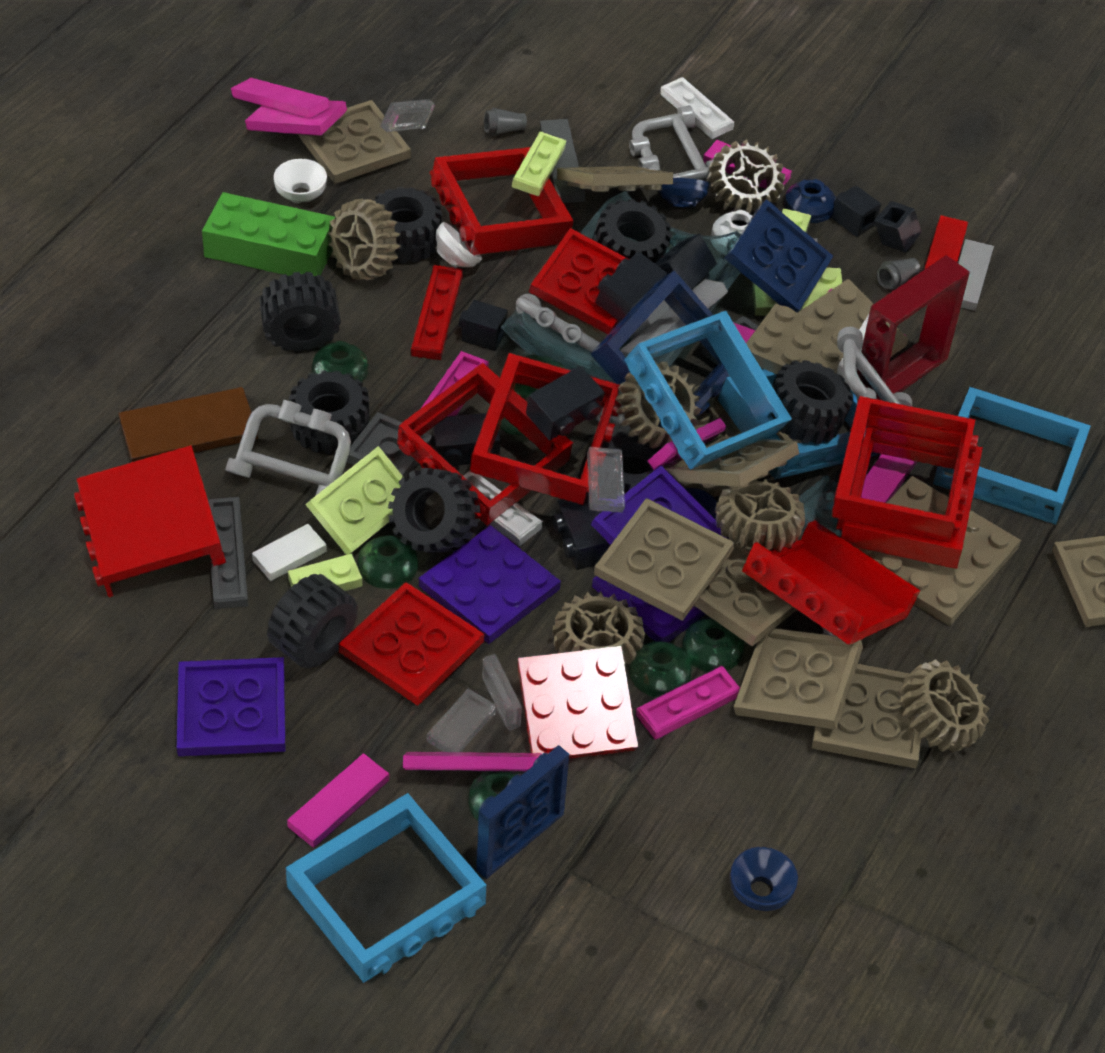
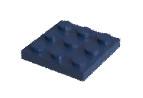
(779, 257)
(521, 811)

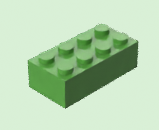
(267, 236)

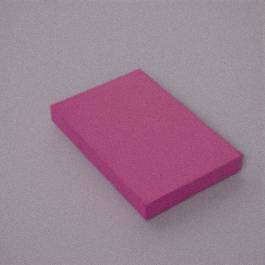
(278, 121)

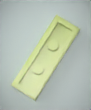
(539, 163)

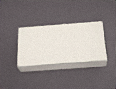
(289, 552)

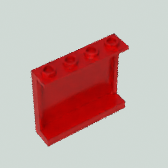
(147, 516)
(833, 583)

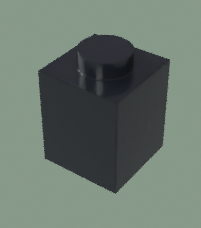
(856, 210)
(898, 226)
(483, 324)

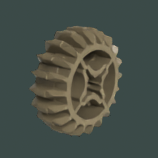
(752, 164)
(363, 239)
(640, 413)
(760, 515)
(596, 623)
(949, 712)

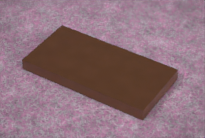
(197, 421)

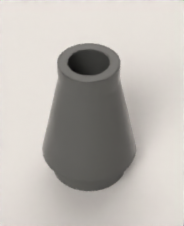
(501, 121)
(897, 272)

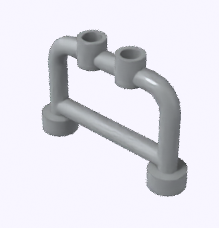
(681, 122)
(547, 318)
(850, 343)
(290, 413)

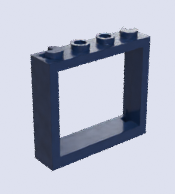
(689, 310)

